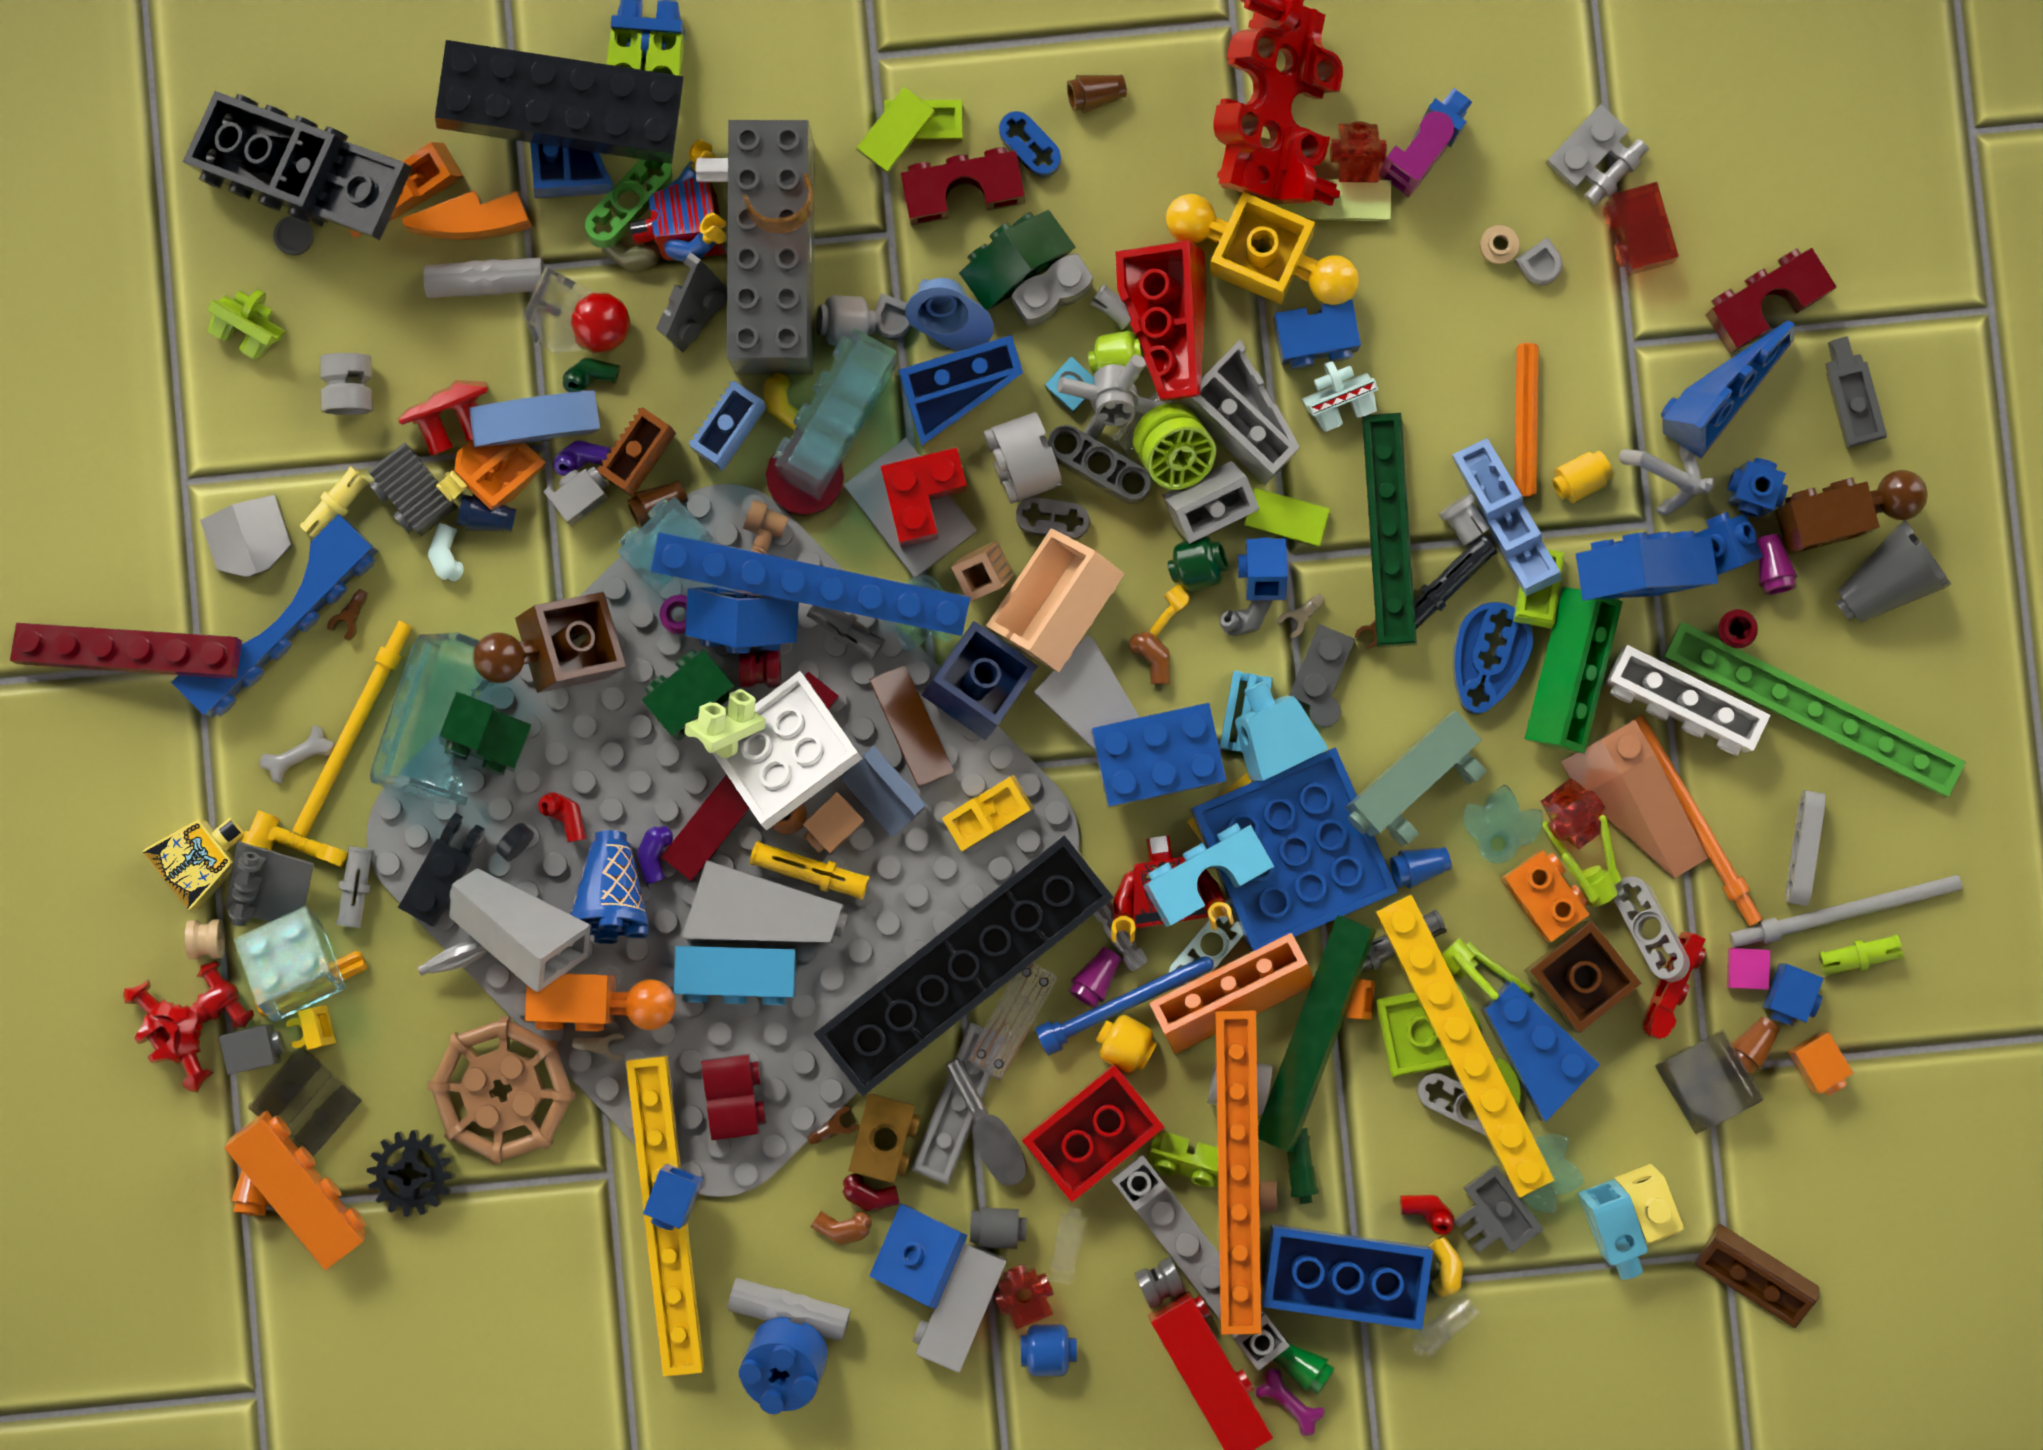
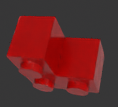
(912, 486)

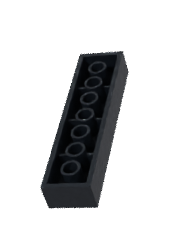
(963, 965)

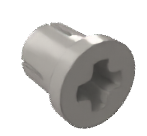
(1465, 518)

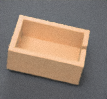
(1055, 599)

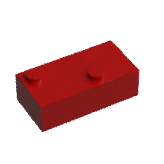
(1209, 1374)

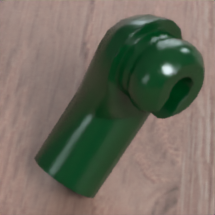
(588, 371)

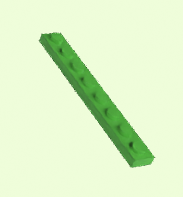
(1814, 709)

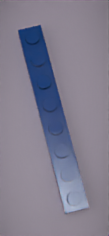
(809, 583)

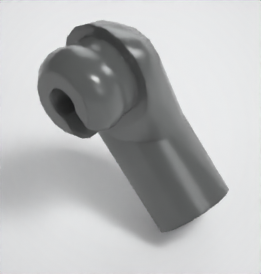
(1245, 620)

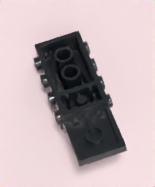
(295, 165)

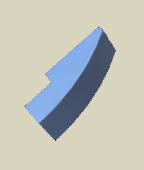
(535, 419)

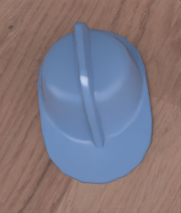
(948, 314)

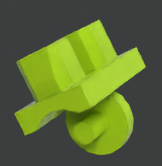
(248, 316)

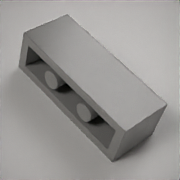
(960, 1309)

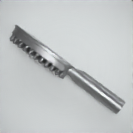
(991, 1135)

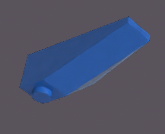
(1715, 399)

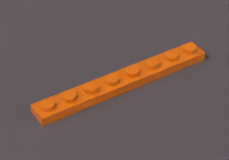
(1238, 1172)

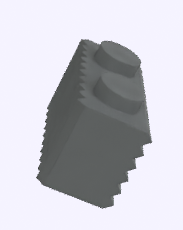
(411, 489)

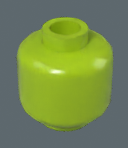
(1115, 349)

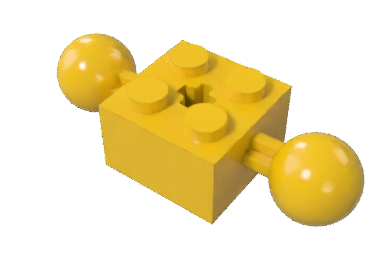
(1255, 223)

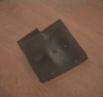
(1709, 1082)
(307, 1100)

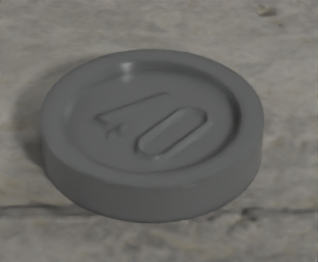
(293, 236)

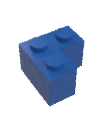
(740, 619)

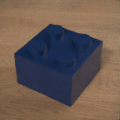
(979, 680)

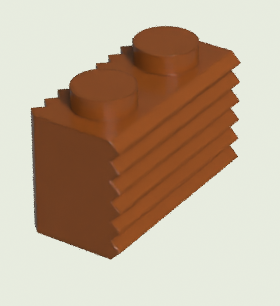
(636, 451)

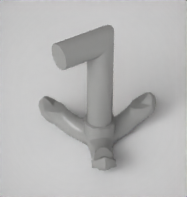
(1688, 482)

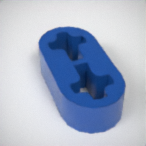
(1036, 137)

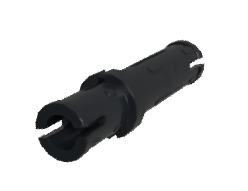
(1451, 579)

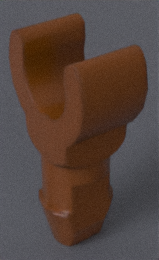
(350, 614)
(832, 1128)

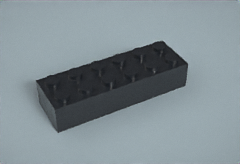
(558, 102)

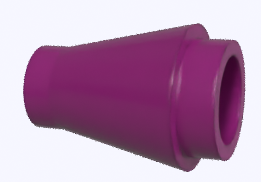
(1775, 567)
(1094, 979)

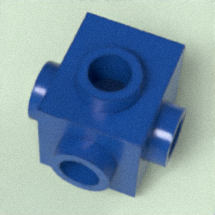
(1745, 494)
(1732, 541)

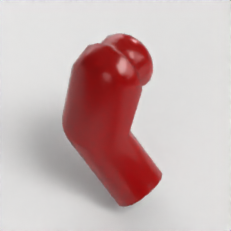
(565, 811)

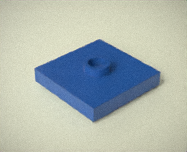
(918, 1255)

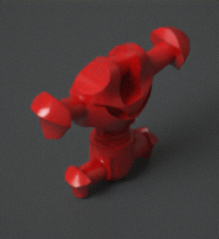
(176, 1029)

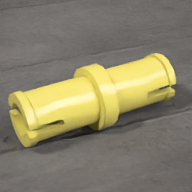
(335, 501)

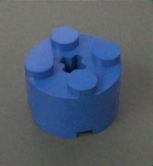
(783, 1365)

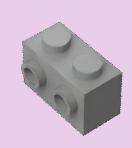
(1211, 503)

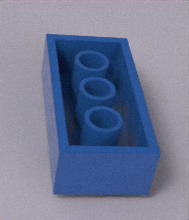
(1346, 1276)

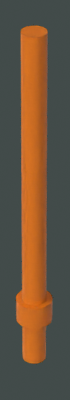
(1734, 886)

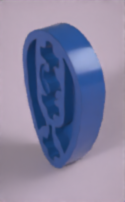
(1470, 642)

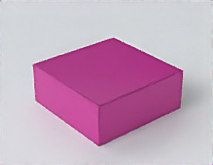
(1748, 968)

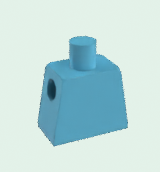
(1275, 734)
(1615, 1227)

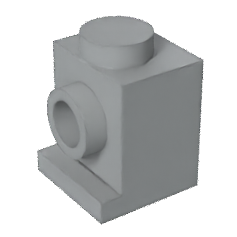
(578, 494)

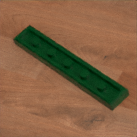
(1389, 530)
(1315, 1033)

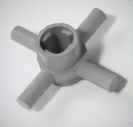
(1111, 396)

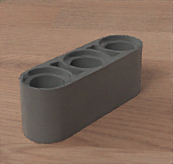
(1109, 481)

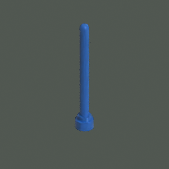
(1055, 1035)

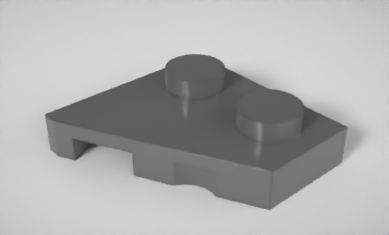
(692, 304)

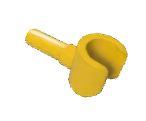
(1178, 599)

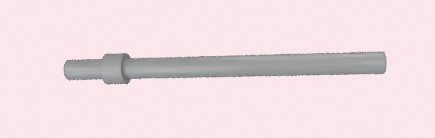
(1772, 930)

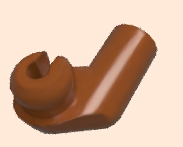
(1156, 653)
(843, 1231)

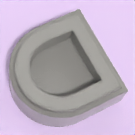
(1540, 263)
(891, 318)

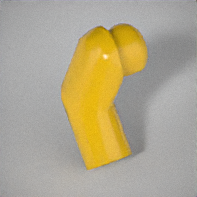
(776, 399)
(1451, 1268)

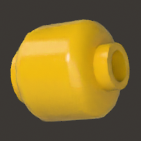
(1126, 1043)

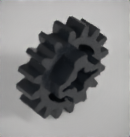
(409, 1191)

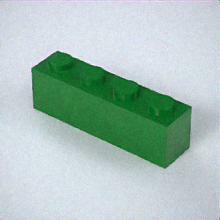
(1573, 671)

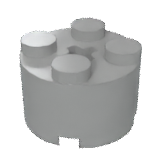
(1023, 457)

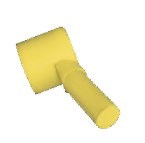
(451, 485)

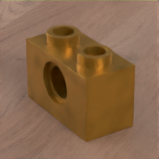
(867, 1156)

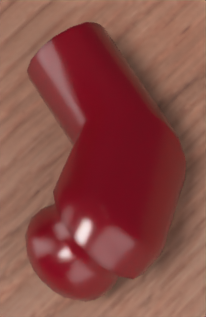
(867, 1198)

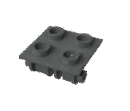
(266, 884)

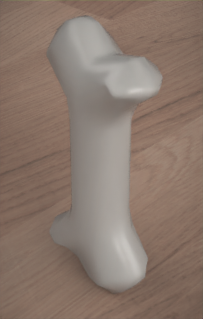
(280, 763)

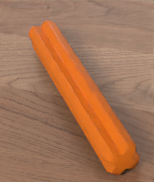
(1526, 419)

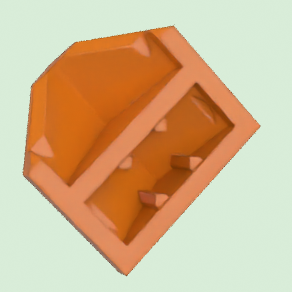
(497, 471)

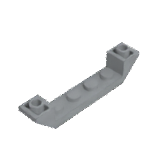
(1190, 1250)

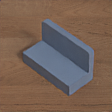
(883, 791)

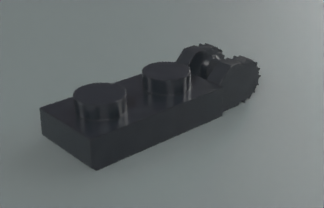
(441, 868)

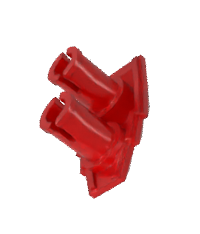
(458, 396)

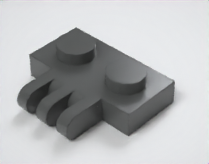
(1497, 1213)

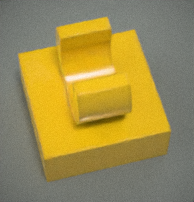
(315, 1026)

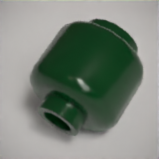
(1198, 564)

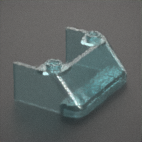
(410, 749)

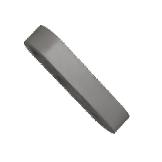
(1805, 848)
(1654, 958)
(1439, 1104)

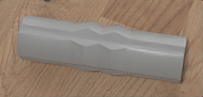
(482, 277)
(770, 1303)

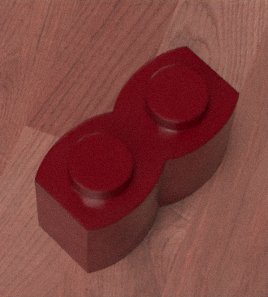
(732, 1097)

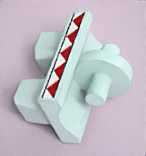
(1355, 390)

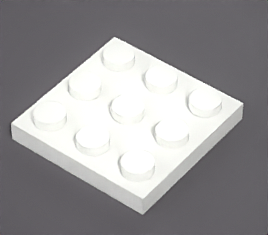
(793, 754)

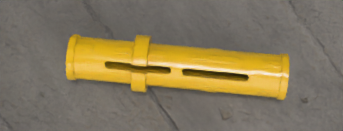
(852, 884)

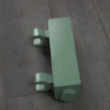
(1413, 774)

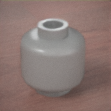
(842, 315)

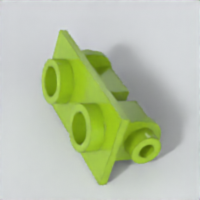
(1170, 1158)

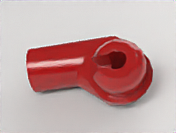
(1432, 1210)

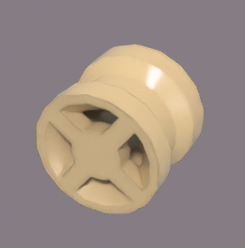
(204, 939)

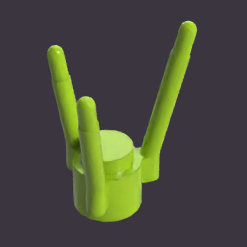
(1594, 881)
(1461, 962)

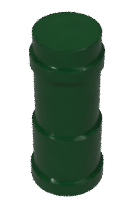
(1301, 1170)

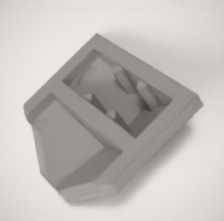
(247, 536)

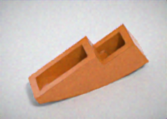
(431, 172)
(470, 219)

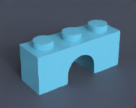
(1175, 889)

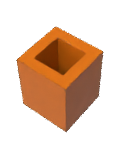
(1821, 1064)

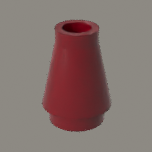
(1745, 625)

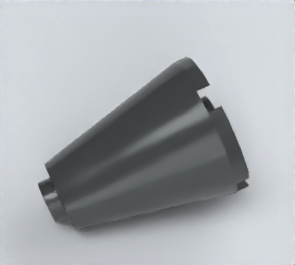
(1891, 577)

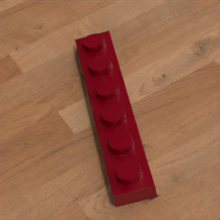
(126, 650)

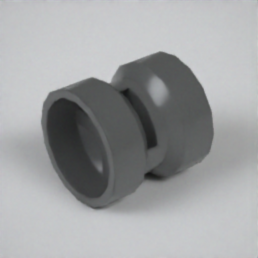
(1160, 1282)

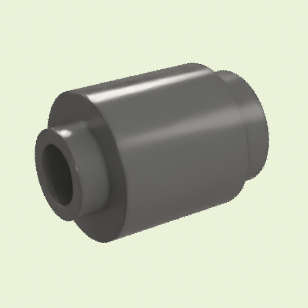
(997, 1228)

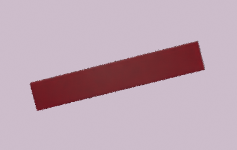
(719, 815)

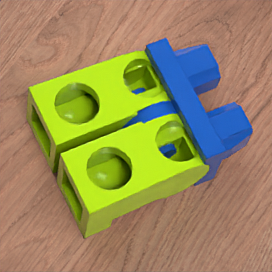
(647, 40)

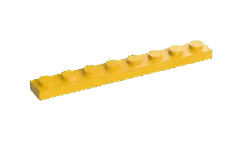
(1464, 1046)
(667, 1249)

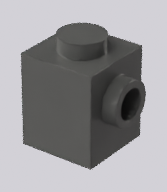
(252, 1049)

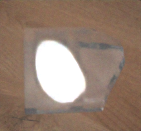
(551, 310)

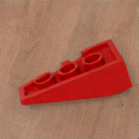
(1166, 308)

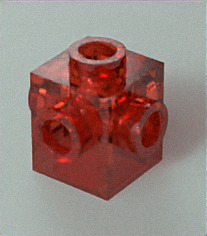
(1358, 152)
(1573, 813)
(1029, 1310)

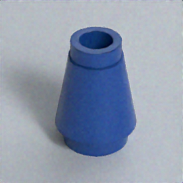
(1419, 865)

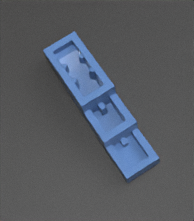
(1507, 517)

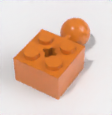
(593, 1001)

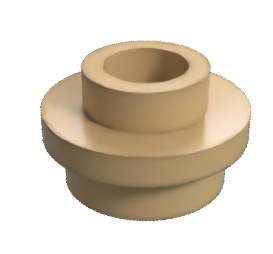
(1496, 256)

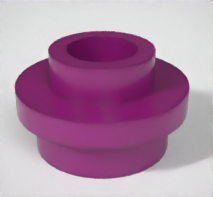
(667, 610)

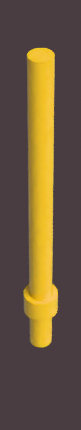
(387, 659)

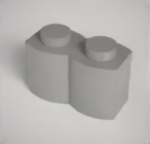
(1042, 295)

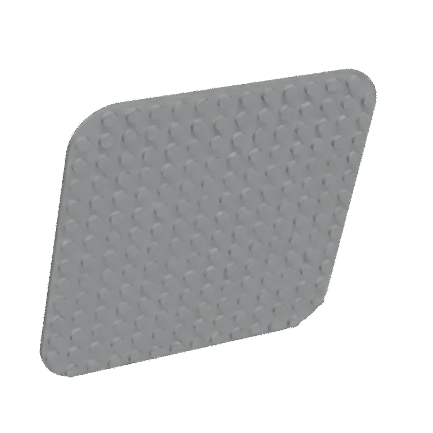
(631, 775)

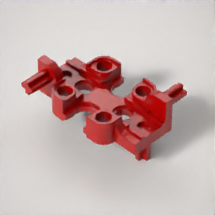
(1284, 167)

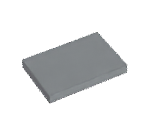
(871, 496)

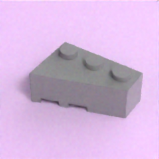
(1242, 415)

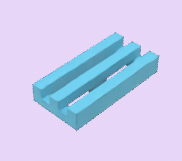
(1251, 680)

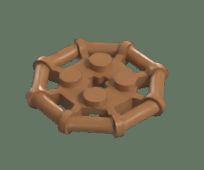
(490, 1110)

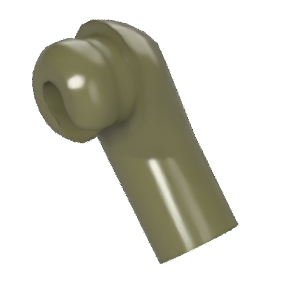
(634, 258)

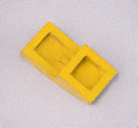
(987, 813)

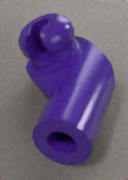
(577, 455)
(649, 851)

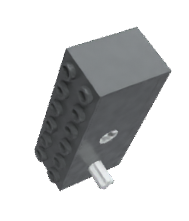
(767, 271)

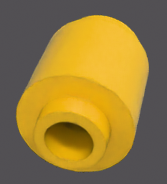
(1582, 476)

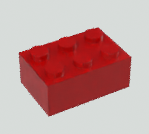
(1092, 1133)

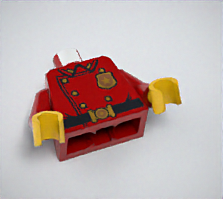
(1135, 909)

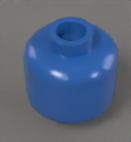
(1047, 1350)

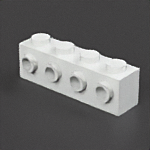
(1686, 699)

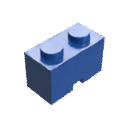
(1315, 336)

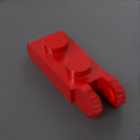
(1660, 1015)

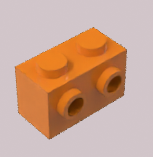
(1546, 895)

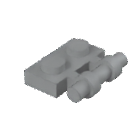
(1588, 146)

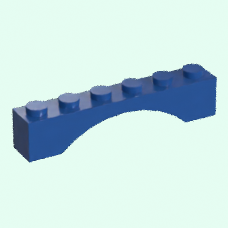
(333, 560)

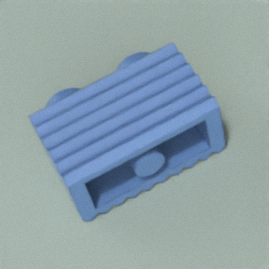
(727, 425)

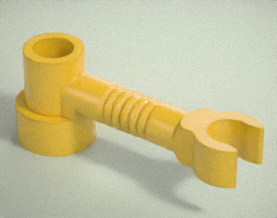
(265, 833)

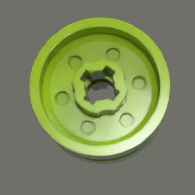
(1174, 446)

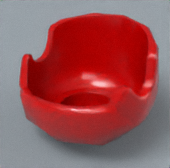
(600, 322)

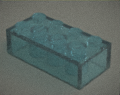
(836, 414)

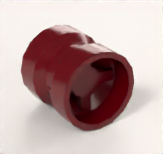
(760, 668)

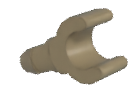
(1302, 614)
(599, 1045)

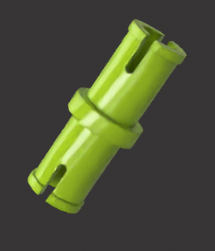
(1861, 955)

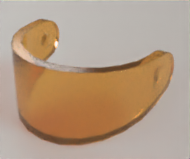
(785, 224)

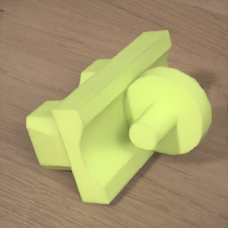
(723, 727)

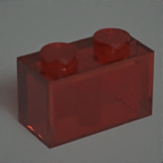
(1640, 229)

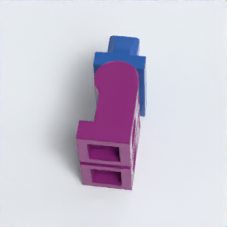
(1437, 129)

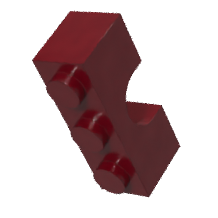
(993, 174)
(1798, 280)

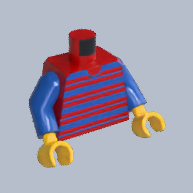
(684, 215)

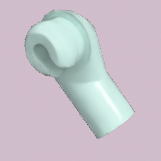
(441, 556)

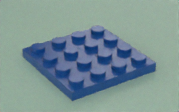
(1316, 852)

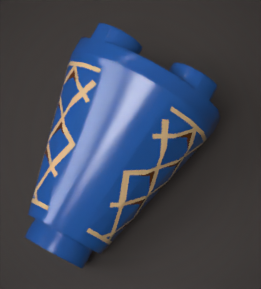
(611, 891)

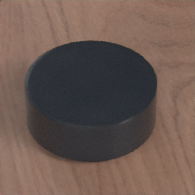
(514, 841)

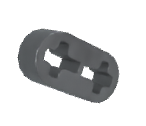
(1052, 508)

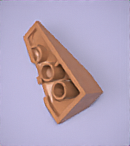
(1638, 797)

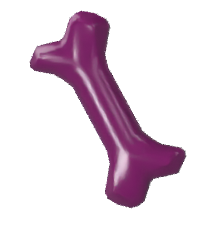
(1304, 1415)

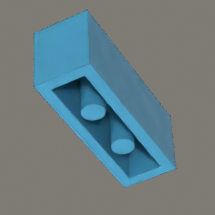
(735, 974)

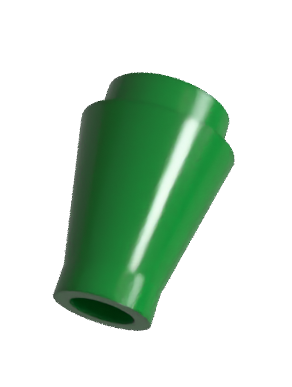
(1305, 1368)

